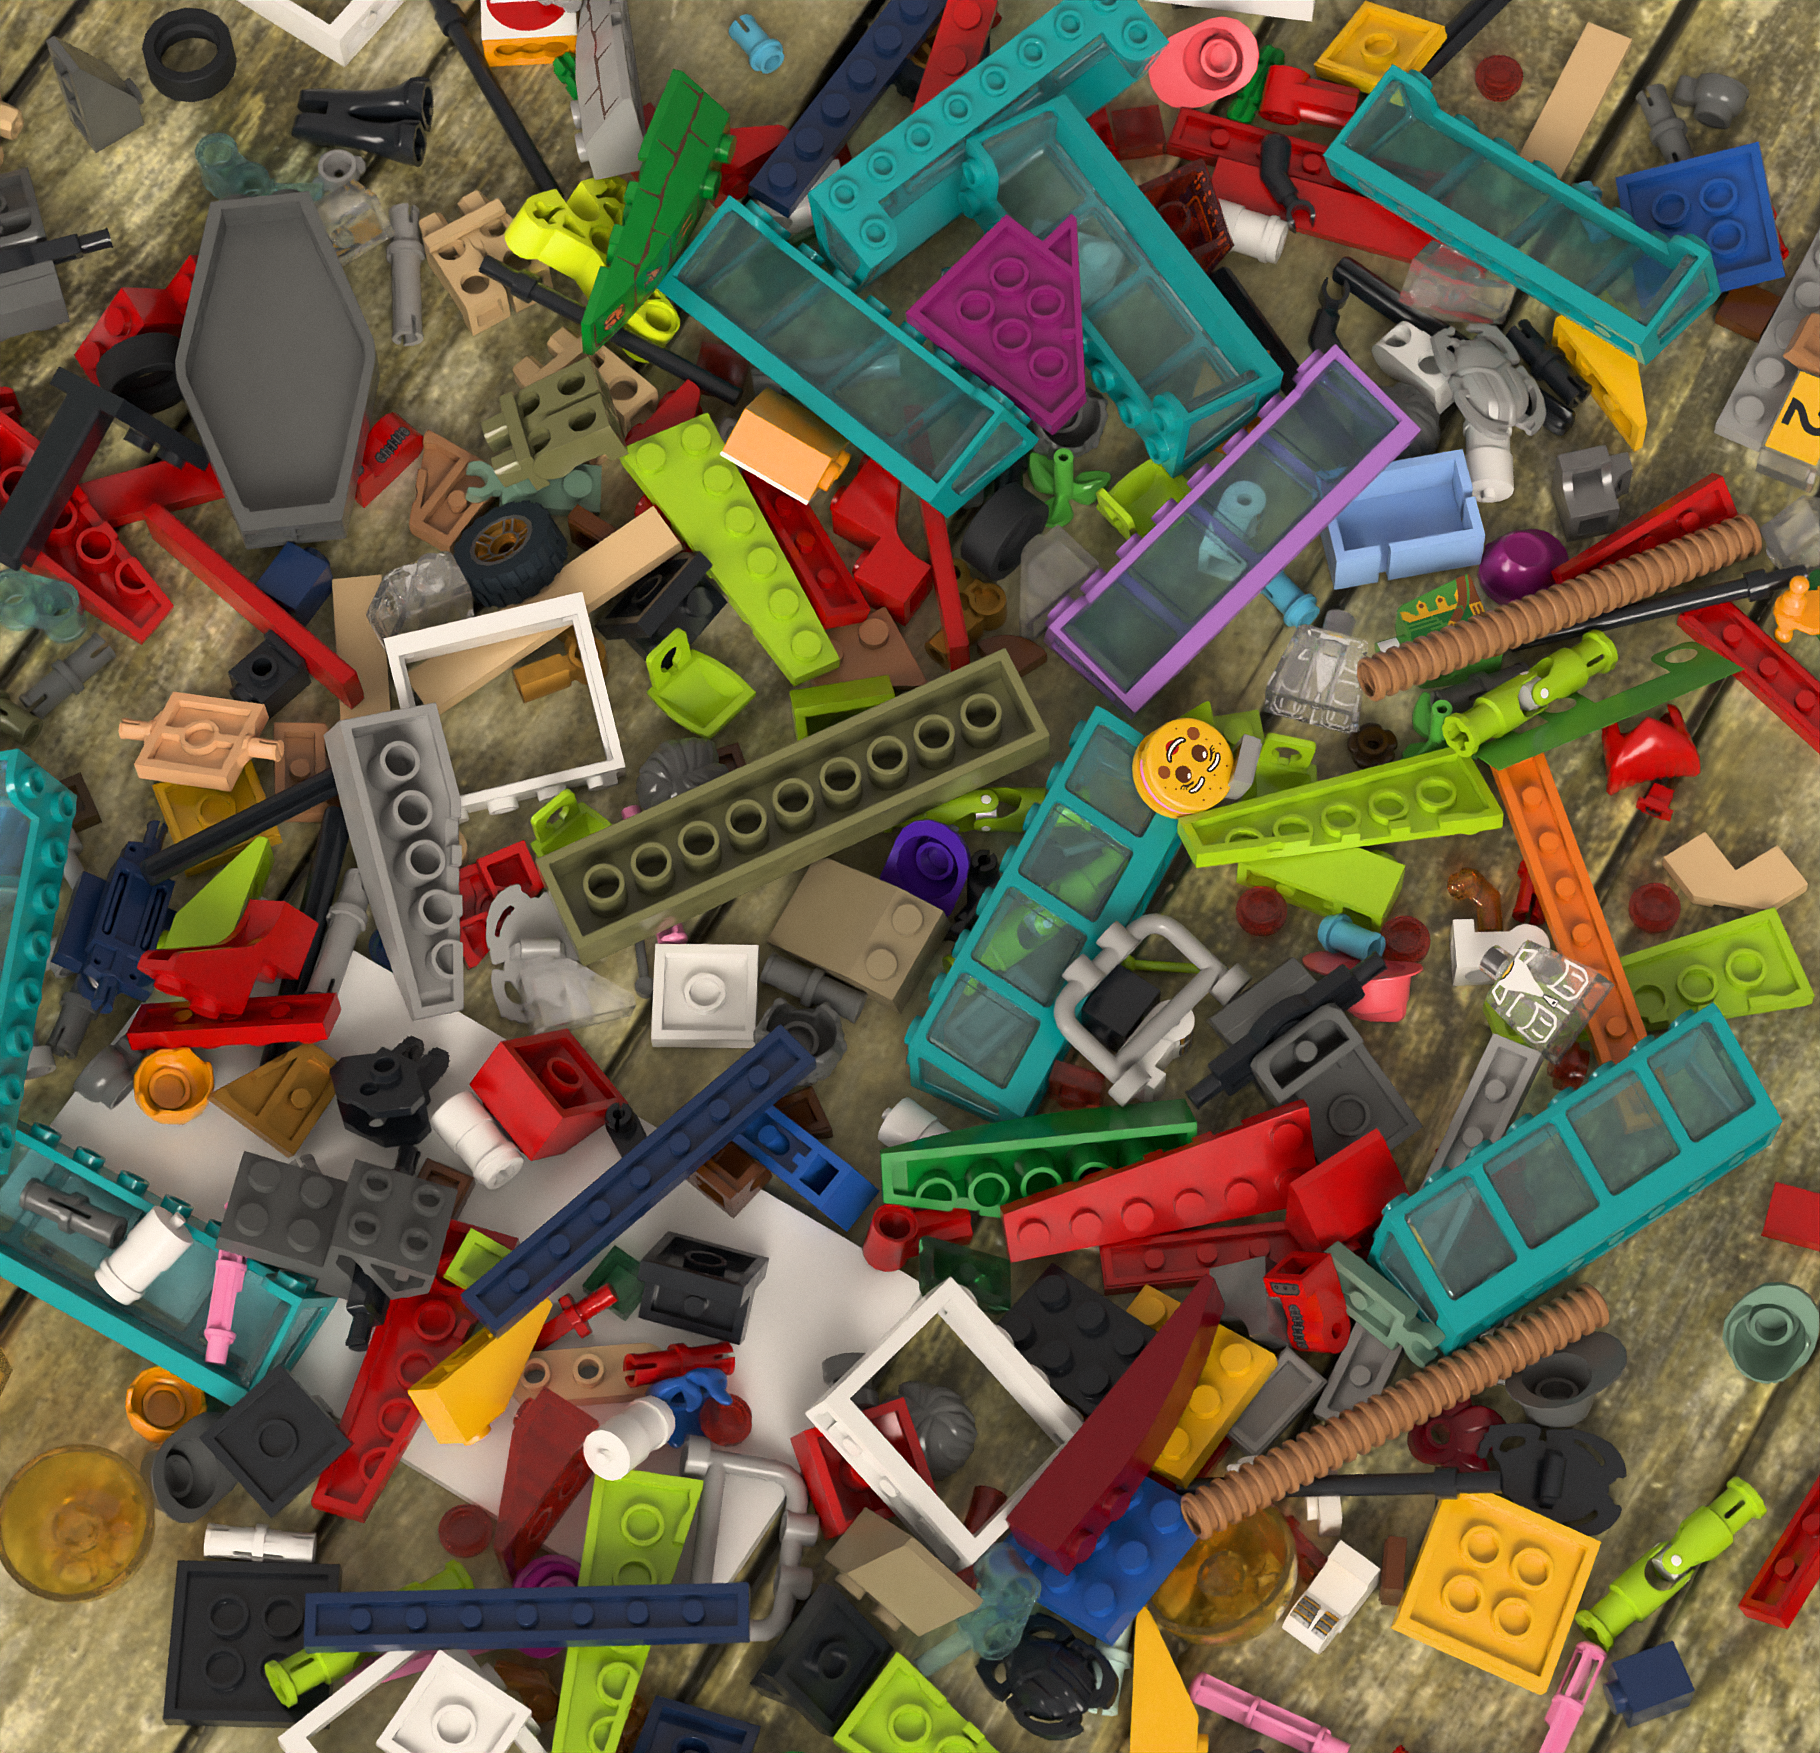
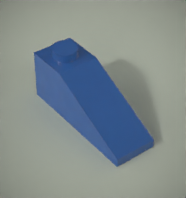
(807, 1167)

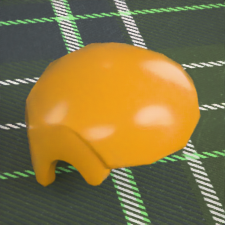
(173, 1085)
(161, 1403)

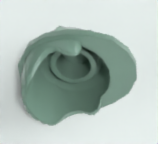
(1772, 1331)

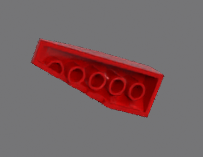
(86, 551)

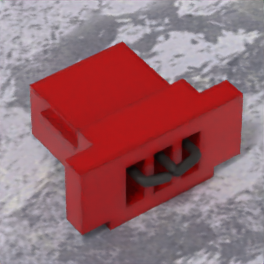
(1657, 802)

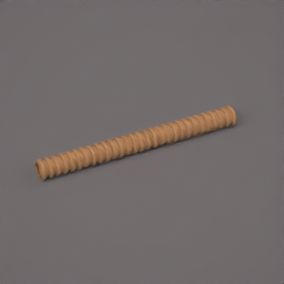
(1558, 607)
(1394, 1411)

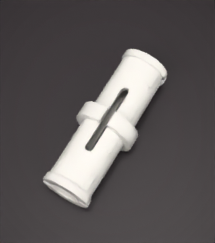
(259, 1544)

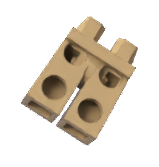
(458, 250)
(631, 393)

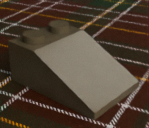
(861, 931)

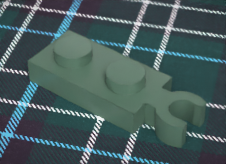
(578, 487)
(1384, 1308)

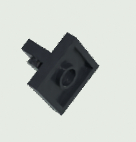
(662, 601)
(700, 1286)
(277, 1440)
(823, 1661)

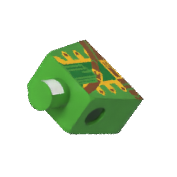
(1435, 610)

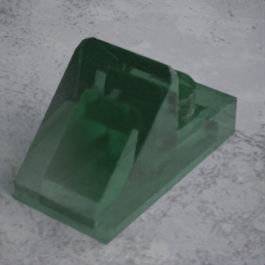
(978, 1271)

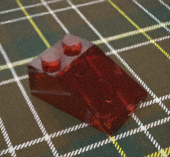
(541, 1476)

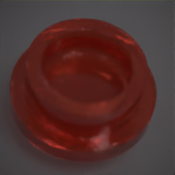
(1498, 77)
(1654, 908)
(1261, 911)
(1405, 939)
(1571, 1069)
(726, 1424)
(465, 1531)

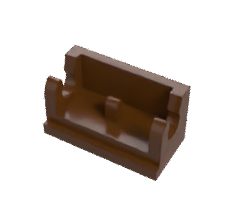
(730, 1179)

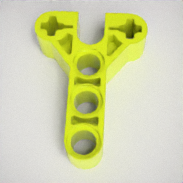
(576, 242)

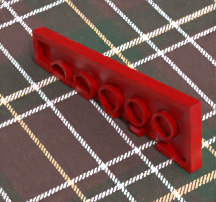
(1190, 1186)
(379, 1411)

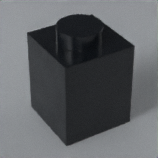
(1118, 1007)

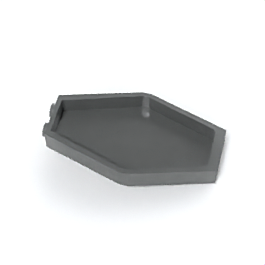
(277, 369)

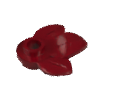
(1459, 1433)

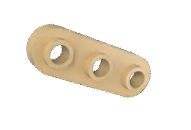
(563, 1377)

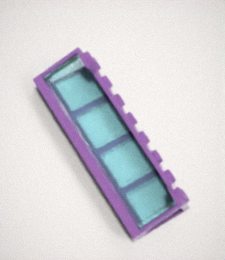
(1230, 532)

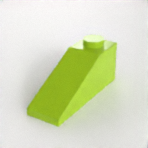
(1333, 882)
(222, 902)

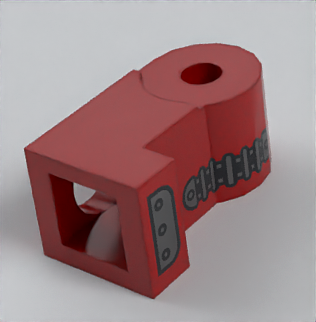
(388, 452)
(1311, 1301)

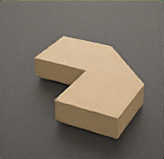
(1711, 879)

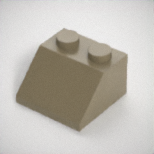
(898, 1576)

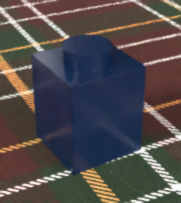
(298, 581)
(1648, 1685)

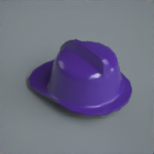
(929, 863)

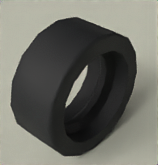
(182, 25)
(141, 354)
(1002, 530)

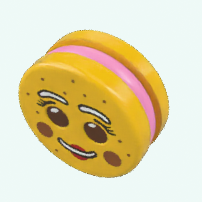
(1182, 768)

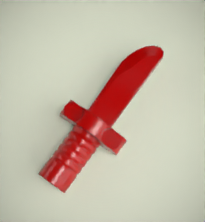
(576, 1315)

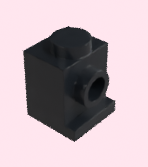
(282, 684)

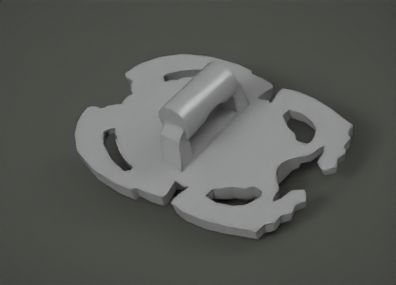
(1486, 383)
(525, 935)

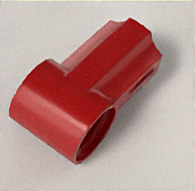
(1295, 98)
(906, 1228)

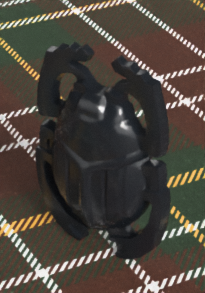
(1557, 1475)
(1051, 1680)

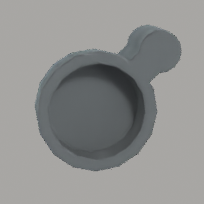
(1713, 96)
(109, 1074)

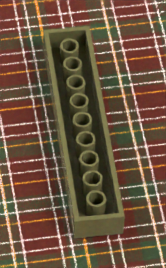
(794, 807)

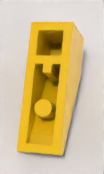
(1611, 374)
(477, 1380)
(1161, 1707)

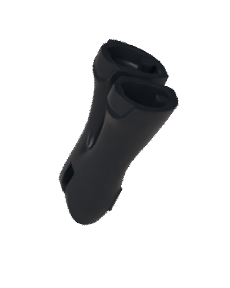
(373, 121)

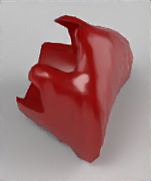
(1649, 751)

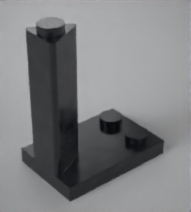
(66, 455)

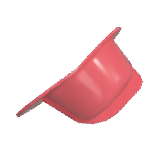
(1205, 63)
(1384, 995)

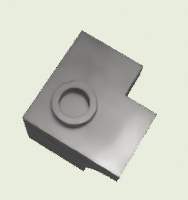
(1588, 489)
(1248, 1303)

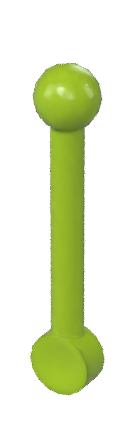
(1163, 966)

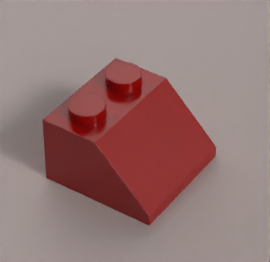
(545, 1092)
(1344, 1196)
(835, 1485)

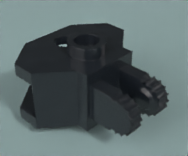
(389, 1088)

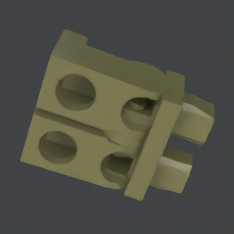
(554, 426)

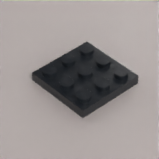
(226, 1629)

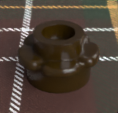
(1366, 757)

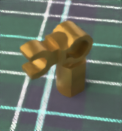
(982, 606)
(556, 670)

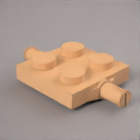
(201, 741)

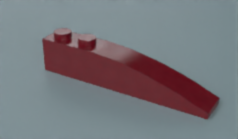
(1120, 1440)

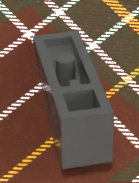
(95, 95)

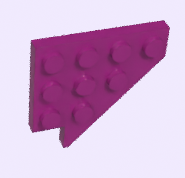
(1015, 318)

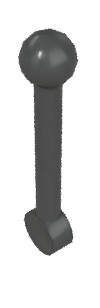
(644, 983)

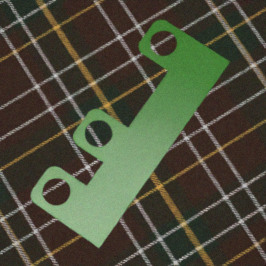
(1592, 716)

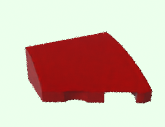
(479, 887)

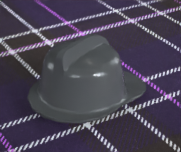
(1563, 1385)
(185, 1473)

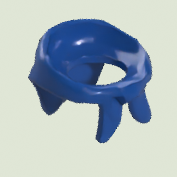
(687, 1396)

